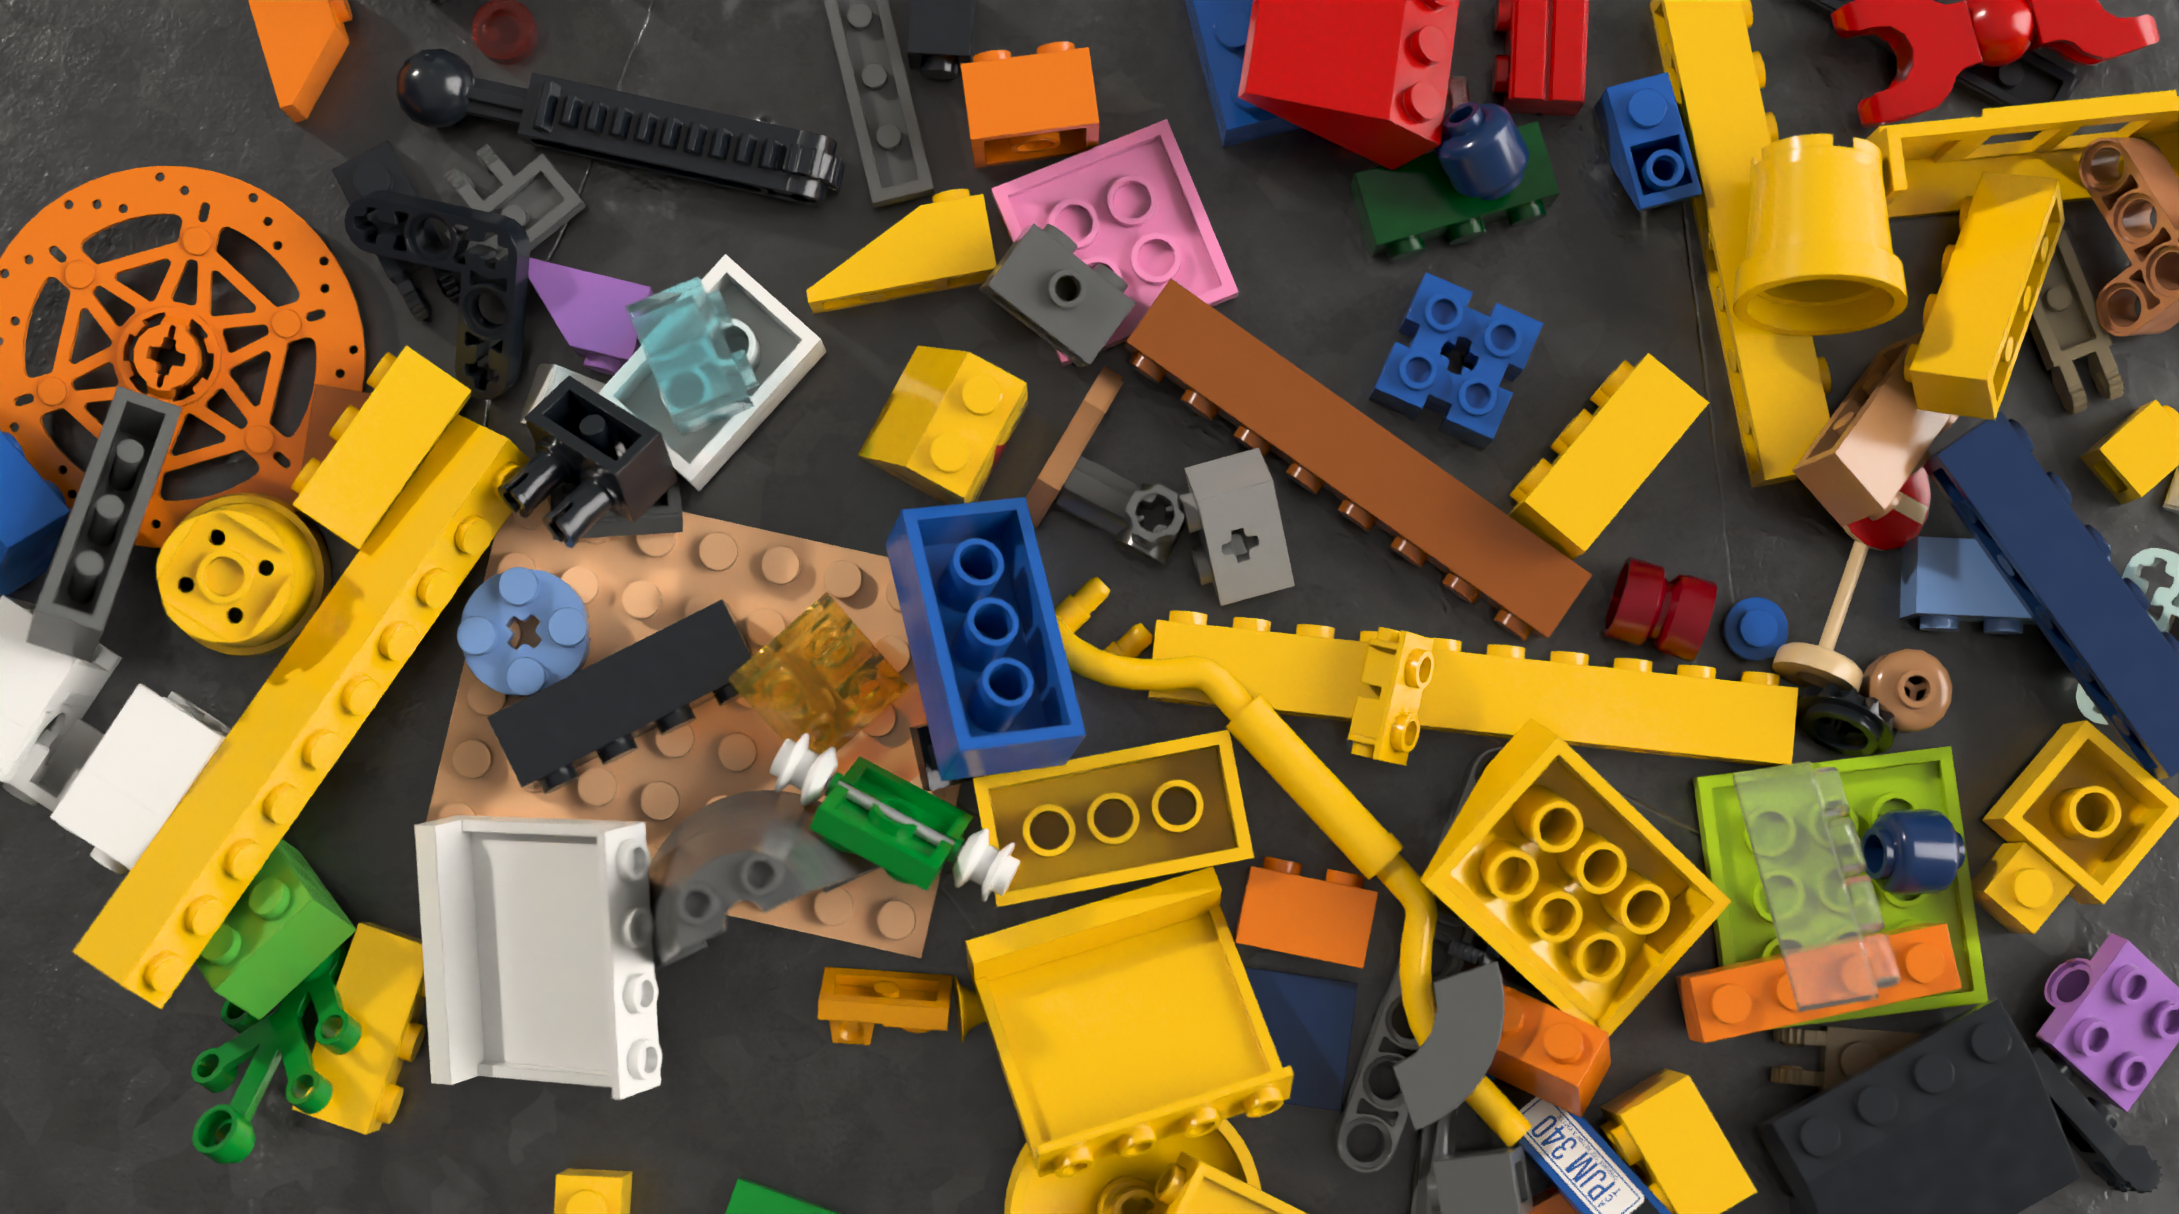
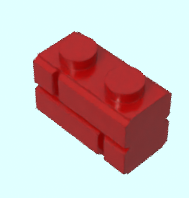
(1542, 56)

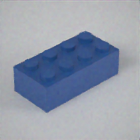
(984, 638)

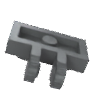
(533, 197)

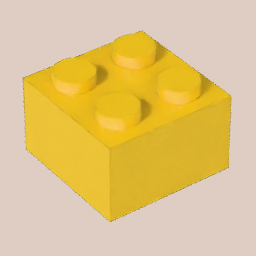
(2085, 810)
(1675, 1145)

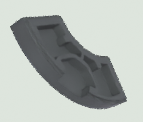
(1459, 1046)

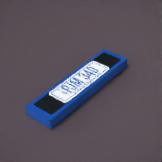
(1578, 1159)

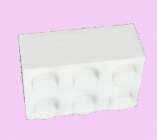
(779, 353)

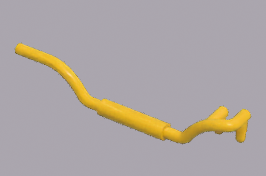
(1311, 787)

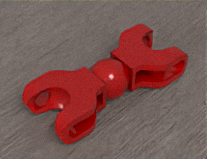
(1943, 39)

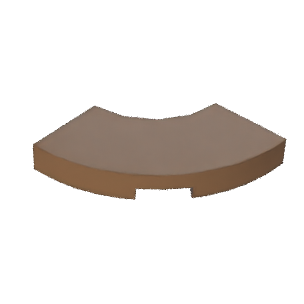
(1072, 443)

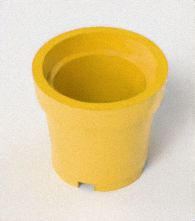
(1818, 241)
(229, 575)

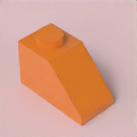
(301, 48)

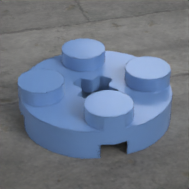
(520, 595)

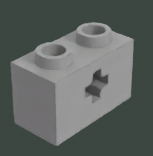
(1238, 527)

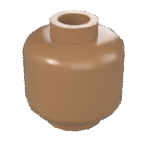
(1923, 679)

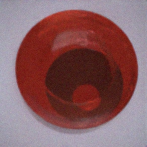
(505, 31)

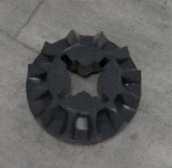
(1845, 721)

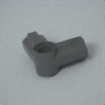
(1140, 517)

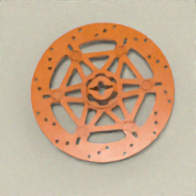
(197, 241)

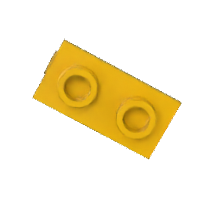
(1403, 668)

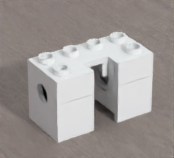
(97, 784)

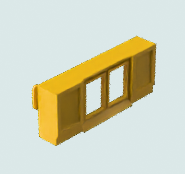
(1940, 162)

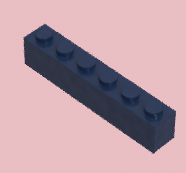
(2067, 585)

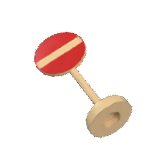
(1820, 664)

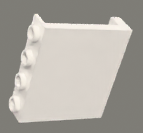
(539, 951)

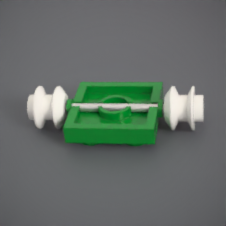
(891, 821)

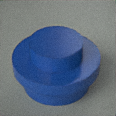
(1755, 629)

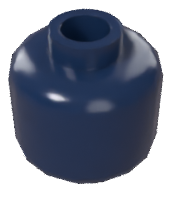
(1482, 151)
(1913, 851)

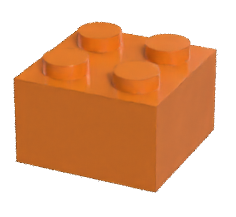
(1030, 104)

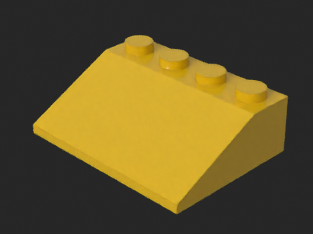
(1570, 880)

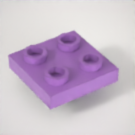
(2112, 1019)

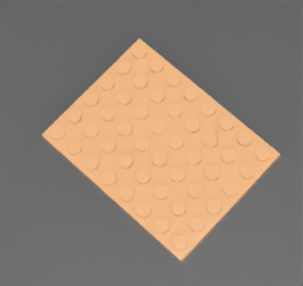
(644, 586)

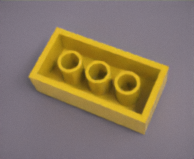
(1117, 816)

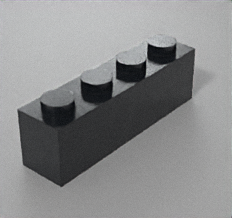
(622, 698)

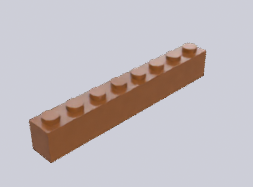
(1356, 462)

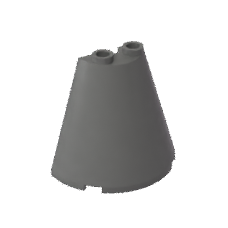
(736, 851)

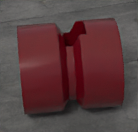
(1667, 611)

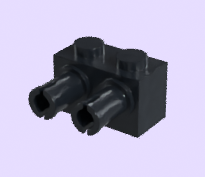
(598, 448)

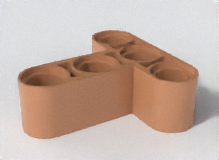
(2127, 210)

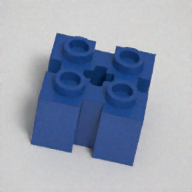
(1491, 344)

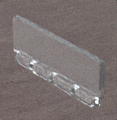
(1804, 882)

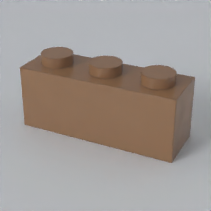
(1872, 442)

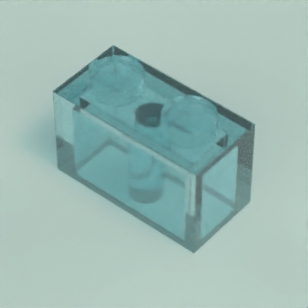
(692, 356)

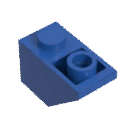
(1647, 142)

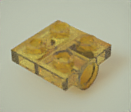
(819, 679)

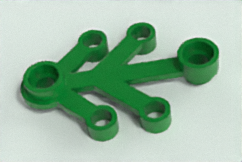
(226, 1130)

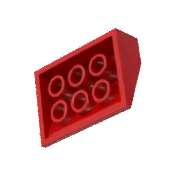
(1354, 71)

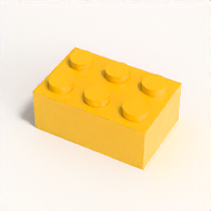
(1605, 455)

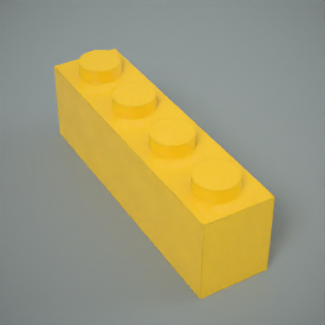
(1985, 295)

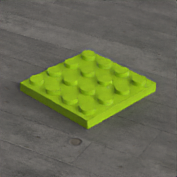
(1871, 788)

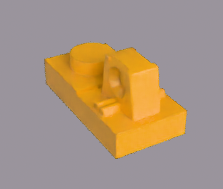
(903, 1000)

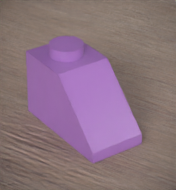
(590, 312)

